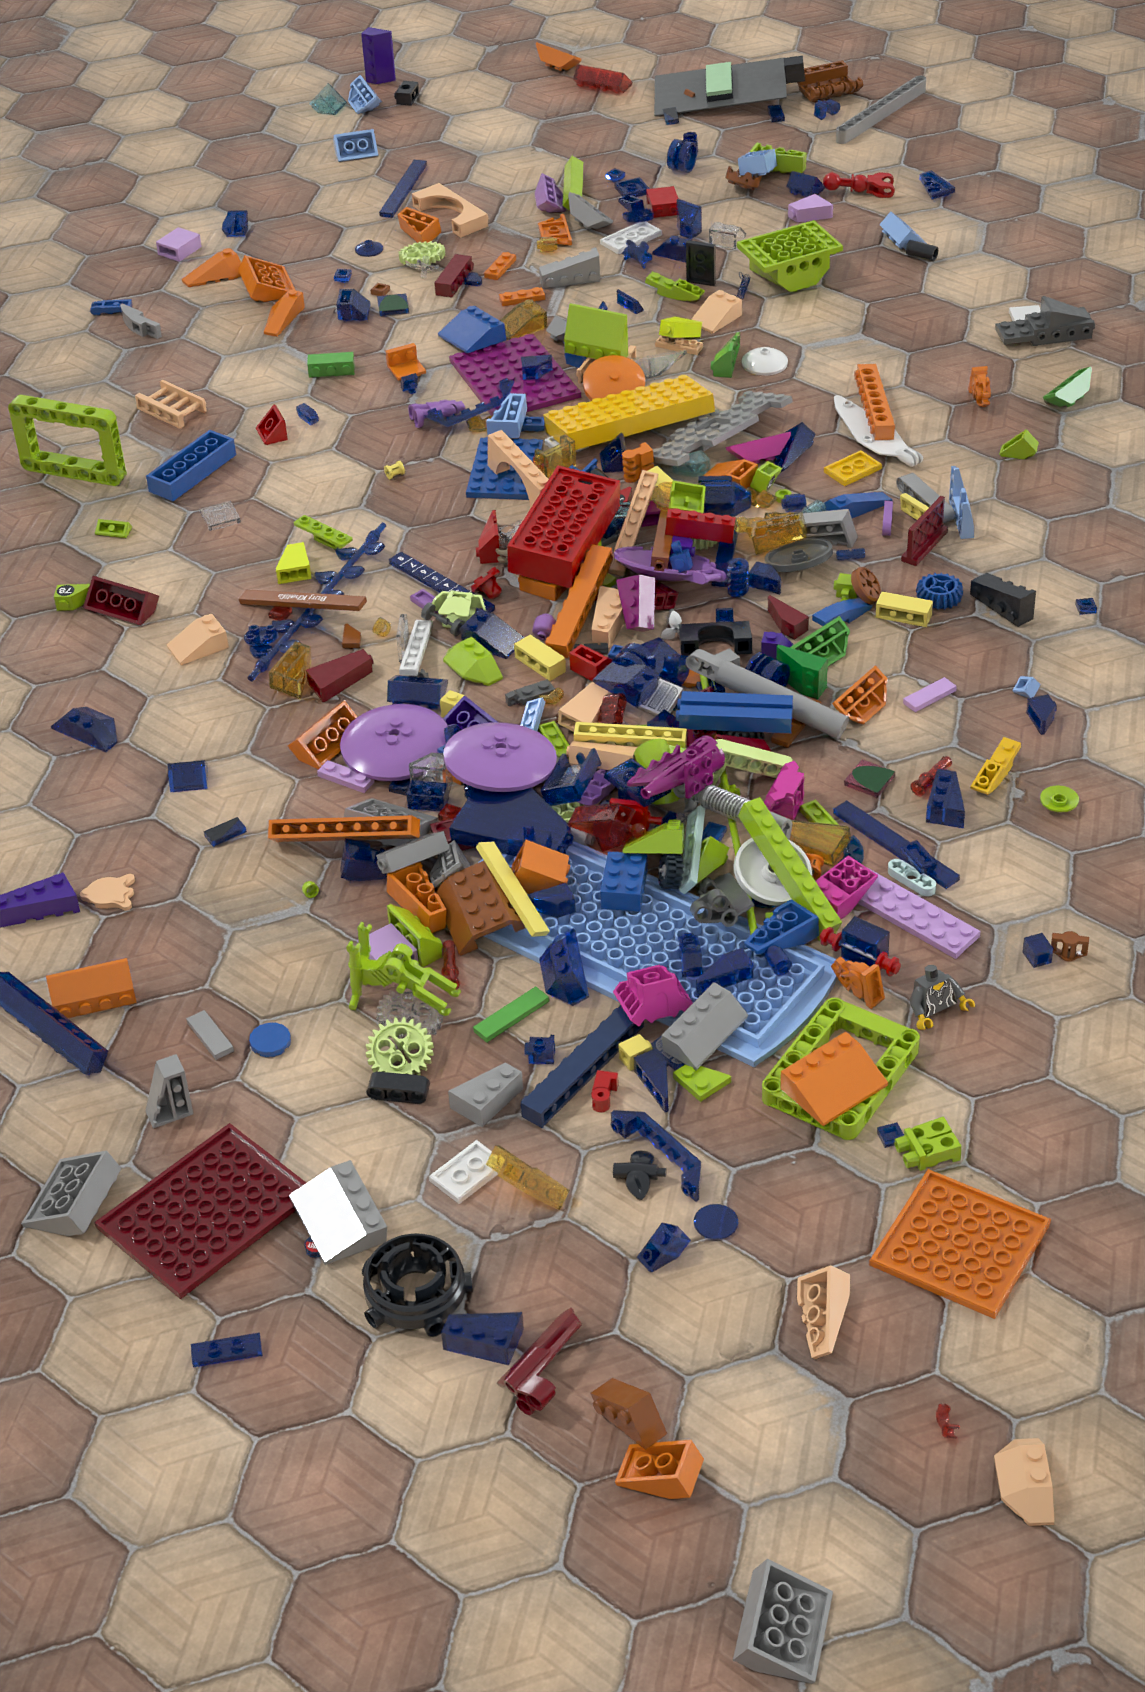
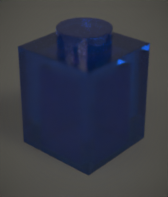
(1037, 950)

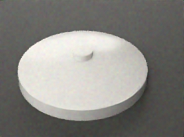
(758, 877)

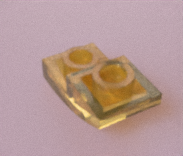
(477, 424)
(762, 499)

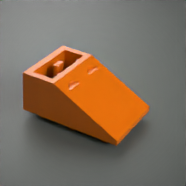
(740, 470)

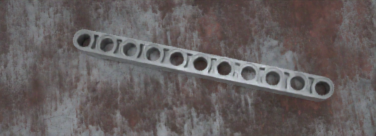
(880, 109)

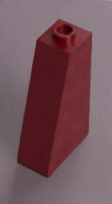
(339, 674)

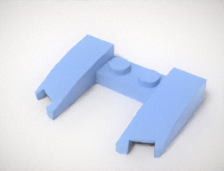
(960, 503)

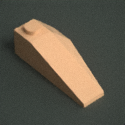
(823, 1303)

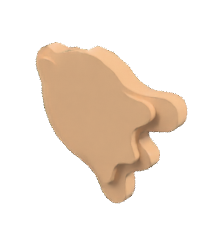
(110, 892)

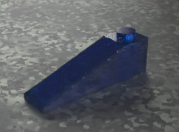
(360, 862)

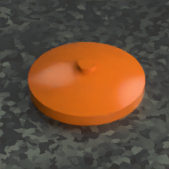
(612, 376)

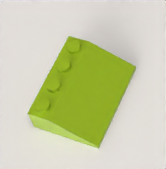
(595, 332)
(663, 839)

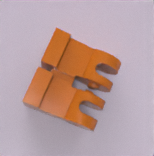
(636, 461)

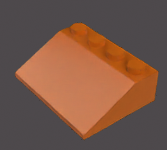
(264, 279)
(832, 1079)

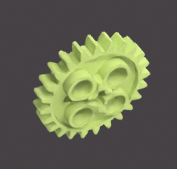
(418, 250)
(415, 1039)

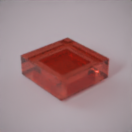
(280, 613)

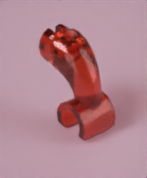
(942, 1418)

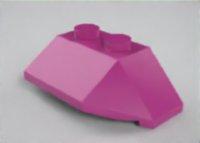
(760, 448)

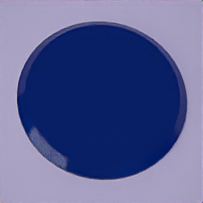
(715, 1221)

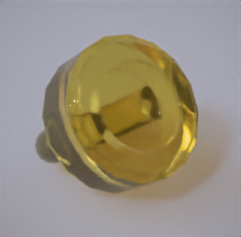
(379, 626)

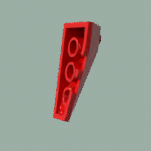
(489, 541)

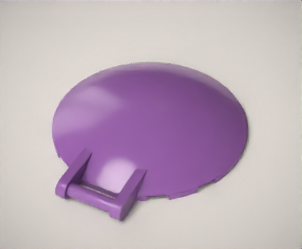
(640, 562)

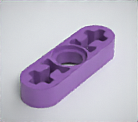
(887, 518)

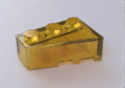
(778, 531)
(290, 671)

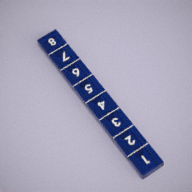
(430, 577)

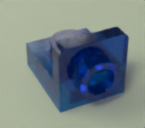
(724, 615)

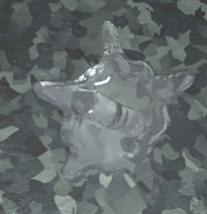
(424, 267)

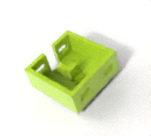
(687, 496)

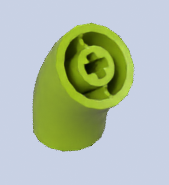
(654, 750)

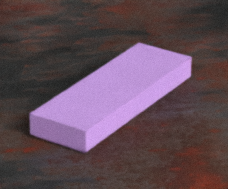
(929, 694)

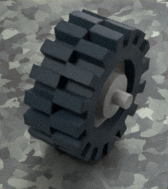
(670, 871)

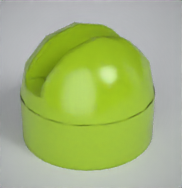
(312, 888)

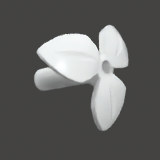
(674, 621)

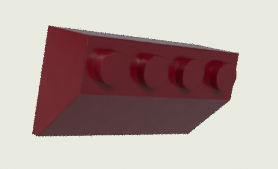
(120, 601)

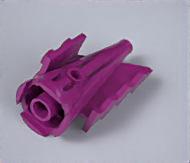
(691, 767)

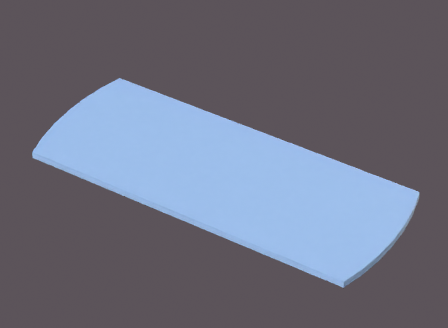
(632, 940)

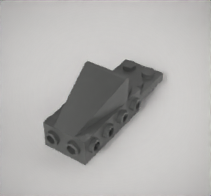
(1056, 323)

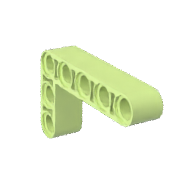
(750, 759)

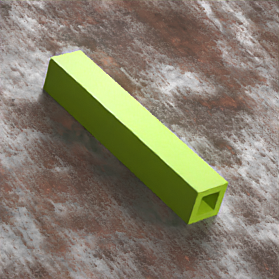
(572, 179)

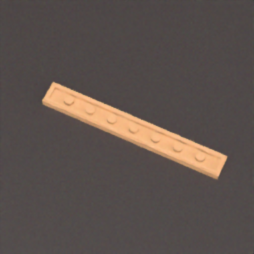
(634, 517)

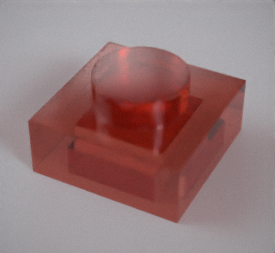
(448, 812)

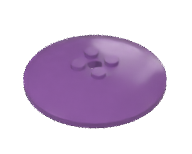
(376, 752)
(500, 757)

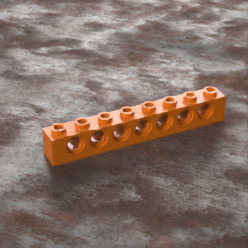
(874, 402)

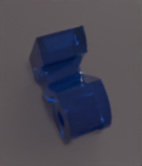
(829, 106)

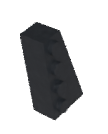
(1004, 598)

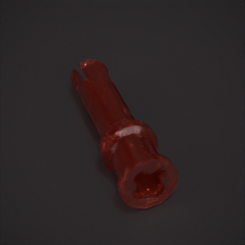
(927, 778)
(450, 969)

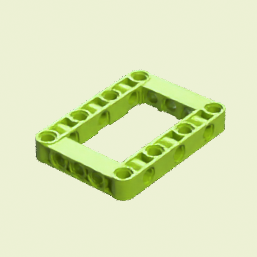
(104, 421)
(837, 1014)

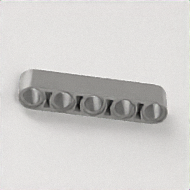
(923, 493)

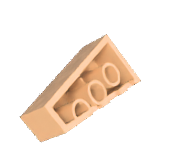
(607, 617)

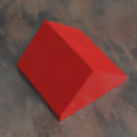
(272, 427)

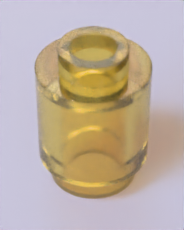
(547, 244)

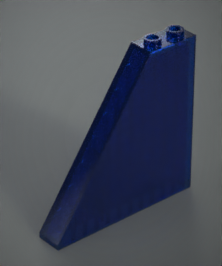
(492, 815)

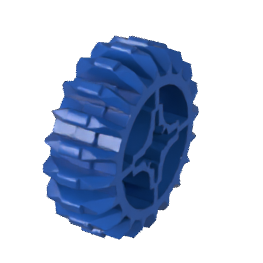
(941, 589)

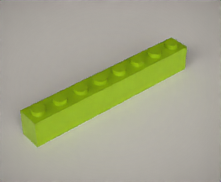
(787, 863)

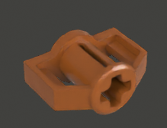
(1070, 939)

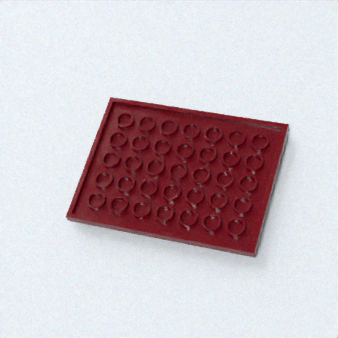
(203, 1210)

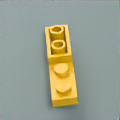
(997, 767)

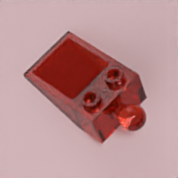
(607, 822)

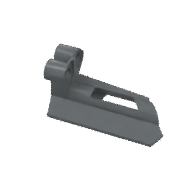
(722, 903)

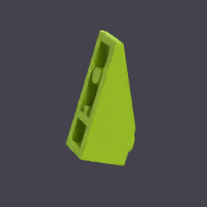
(712, 856)

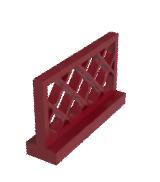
(925, 533)

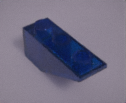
(690, 955)

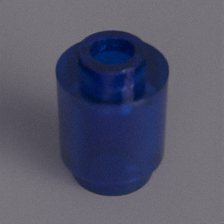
(793, 502)
(778, 960)

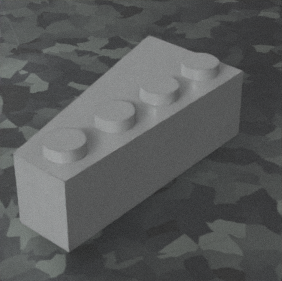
(571, 271)

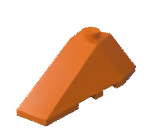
(220, 266)

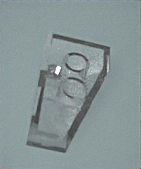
(659, 363)

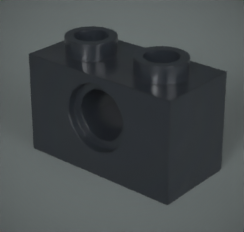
(407, 93)

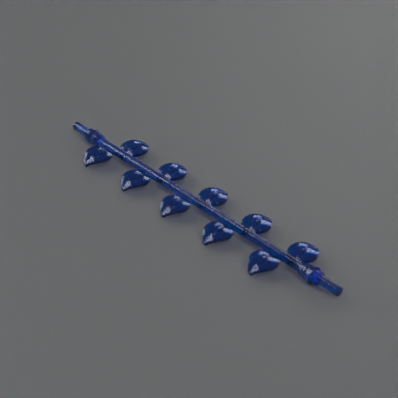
(267, 652)

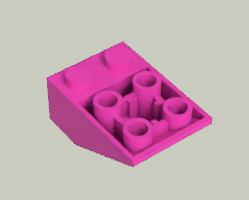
(846, 885)

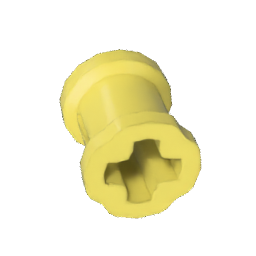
(394, 470)

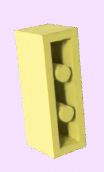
(904, 609)
(540, 657)

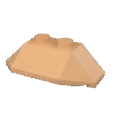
(1026, 1480)

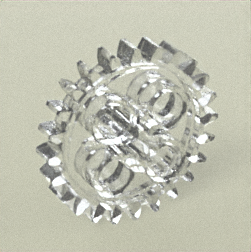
(410, 1007)

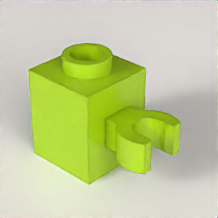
(844, 587)

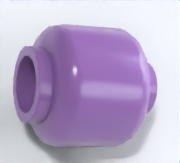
(542, 626)

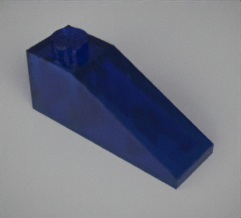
(726, 971)
(652, 1071)

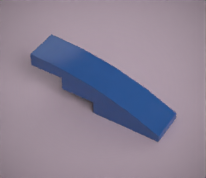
(847, 610)

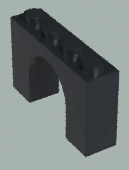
(735, 633)

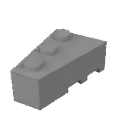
(486, 1094)

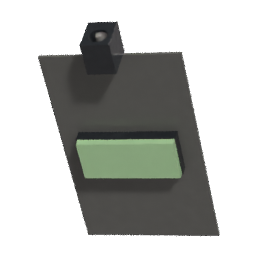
(727, 84)

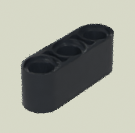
(398, 1087)

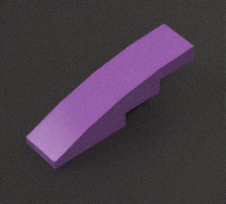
(597, 789)

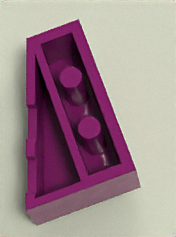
(638, 601)

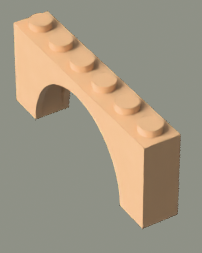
(438, 196)
(504, 452)

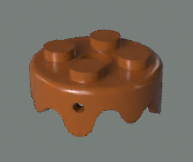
(745, 181)

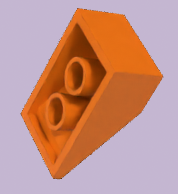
(662, 1469)

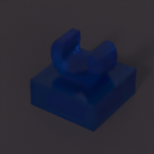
(409, 383)

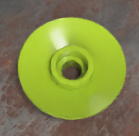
(1059, 798)

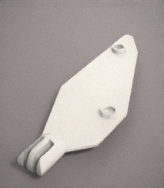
(857, 423)

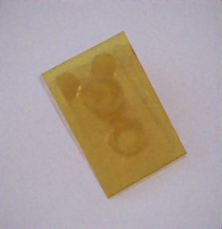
(524, 319)

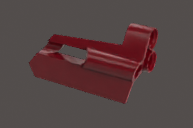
(524, 1378)

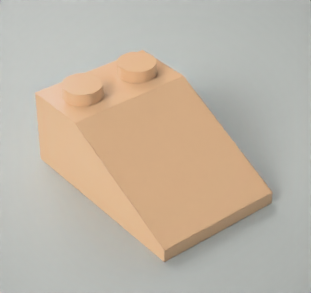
(718, 311)
(198, 640)

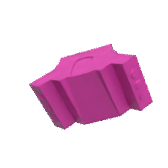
(786, 792)
(651, 994)

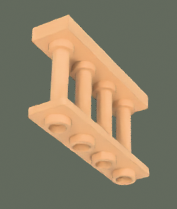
(170, 414)

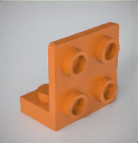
(404, 361)

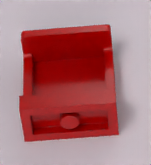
(662, 201)

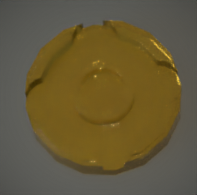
(661, 495)

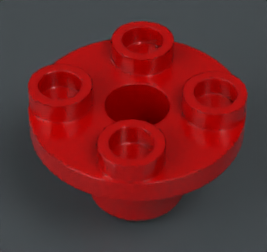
(488, 584)

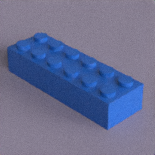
(191, 465)

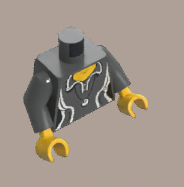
(935, 993)

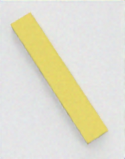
(512, 889)

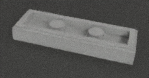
(210, 1035)

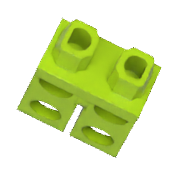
(928, 1144)

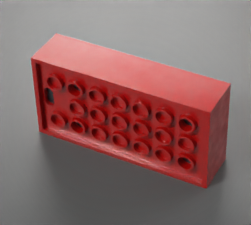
(563, 526)

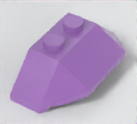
(549, 195)

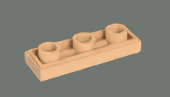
(670, 343)

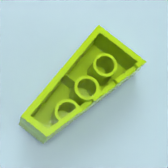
(786, 160)

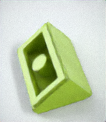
(113, 528)

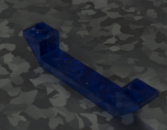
(504, 390)
(631, 1121)

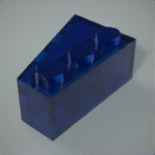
(945, 800)
(483, 1335)

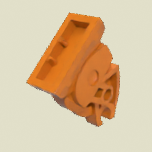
(980, 386)
(861, 979)

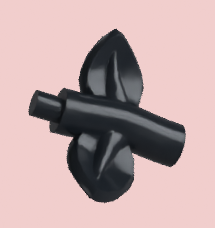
(639, 1172)

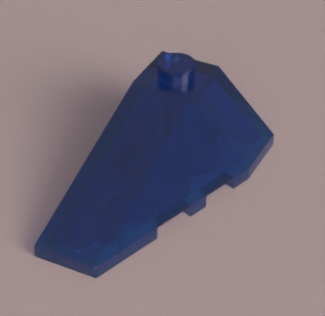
(798, 443)

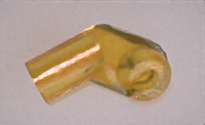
(554, 697)

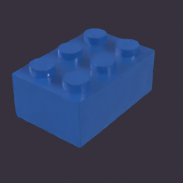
(624, 881)

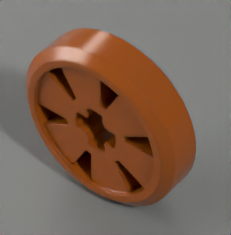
(865, 585)

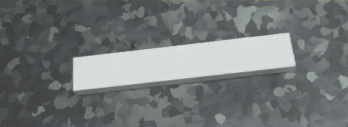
(416, 647)

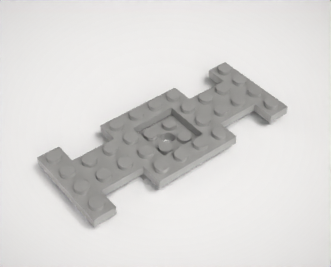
(717, 427)

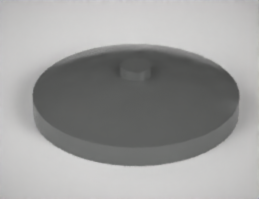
(799, 555)

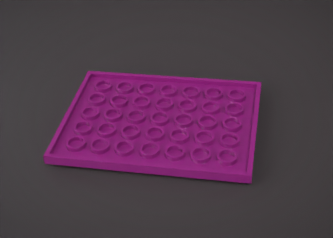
(489, 365)

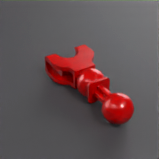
(872, 184)

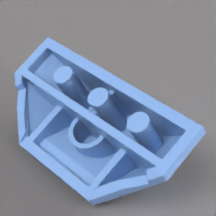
(362, 96)

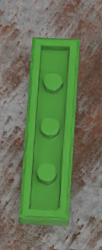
(511, 1014)

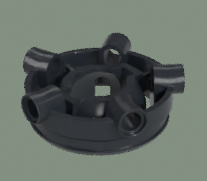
(432, 1303)

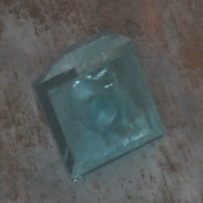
(328, 101)

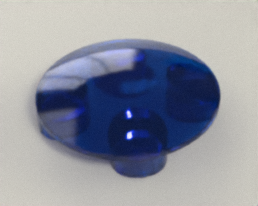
(261, 635)

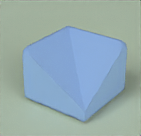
(1026, 686)

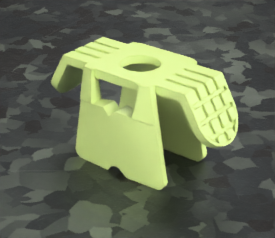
(456, 606)

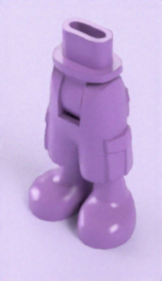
(448, 407)

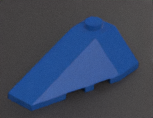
(857, 503)
(786, 928)

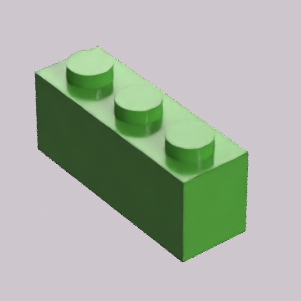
(331, 364)

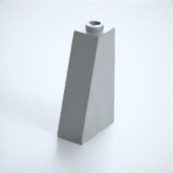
(412, 852)

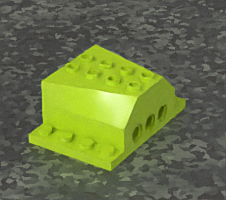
(791, 256)

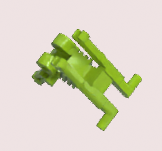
(396, 968)

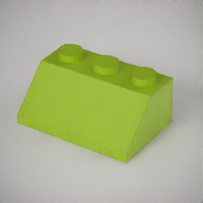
(427, 945)

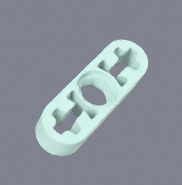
(922, 884)

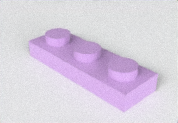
(344, 776)

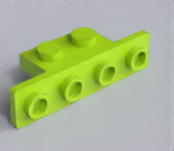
(323, 532)

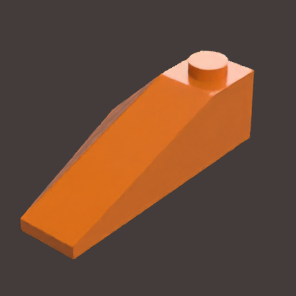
(284, 312)

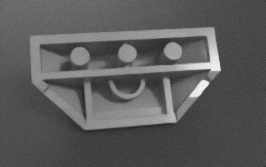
(587, 213)
(447, 864)

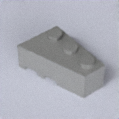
(832, 526)
(168, 1093)

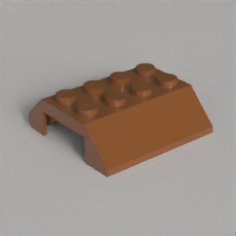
(828, 81)
(475, 906)

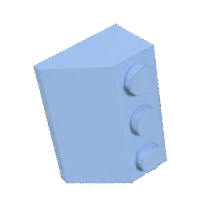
(355, 145)
(899, 231)

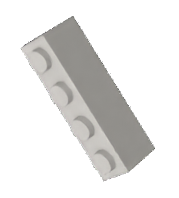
(704, 1026)

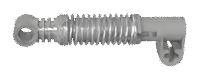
(717, 799)

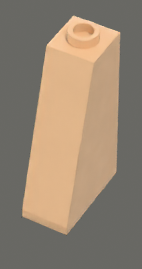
(583, 707)
(609, 754)

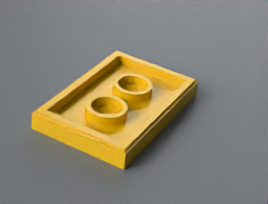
(852, 468)

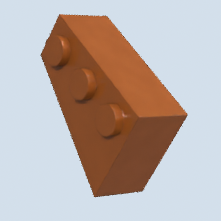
(630, 1411)

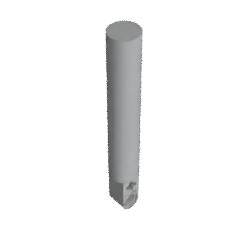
(747, 682)

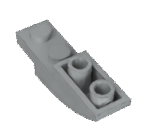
(138, 323)

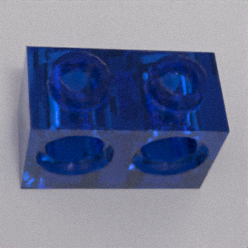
(427, 795)

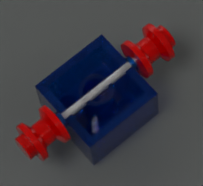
(862, 943)

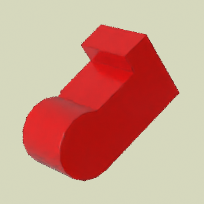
(603, 1085)

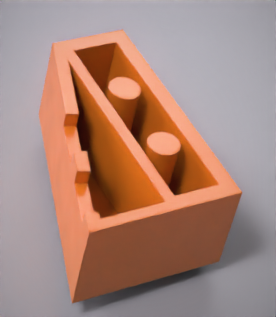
(419, 225)

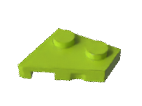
(701, 1082)

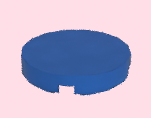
(270, 1039)

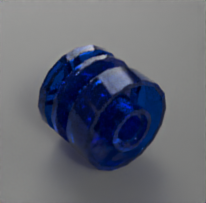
(769, 668)

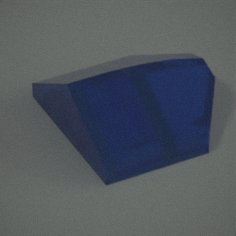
(235, 223)

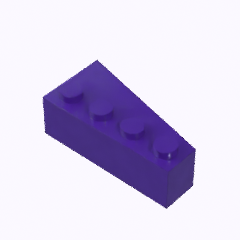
(37, 900)

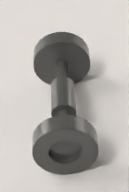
(428, 611)

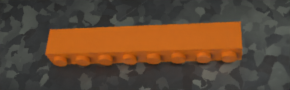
(580, 600)
(345, 827)

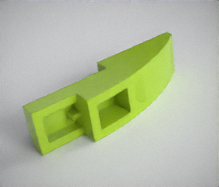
(676, 290)

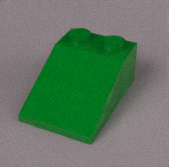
(807, 671)

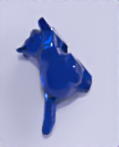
(637, 252)

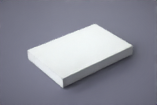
(464, 1172)

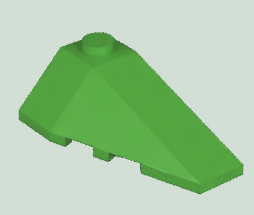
(726, 358)

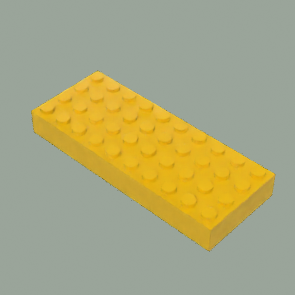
(630, 411)

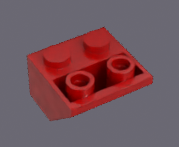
(588, 661)

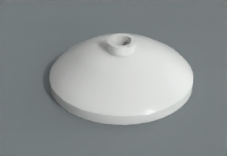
(764, 361)

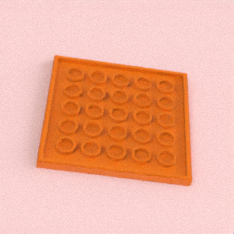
(960, 1243)

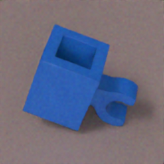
(680, 559)

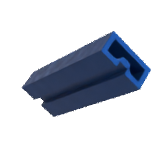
(735, 712)

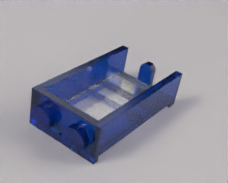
(569, 782)

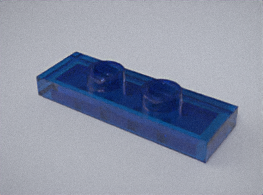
(226, 1349)

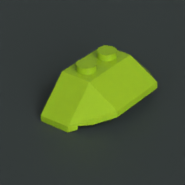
(473, 662)

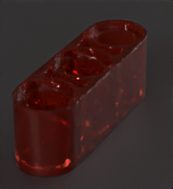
(612, 709)

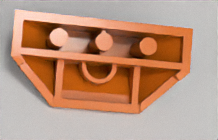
(556, 57)
(864, 697)

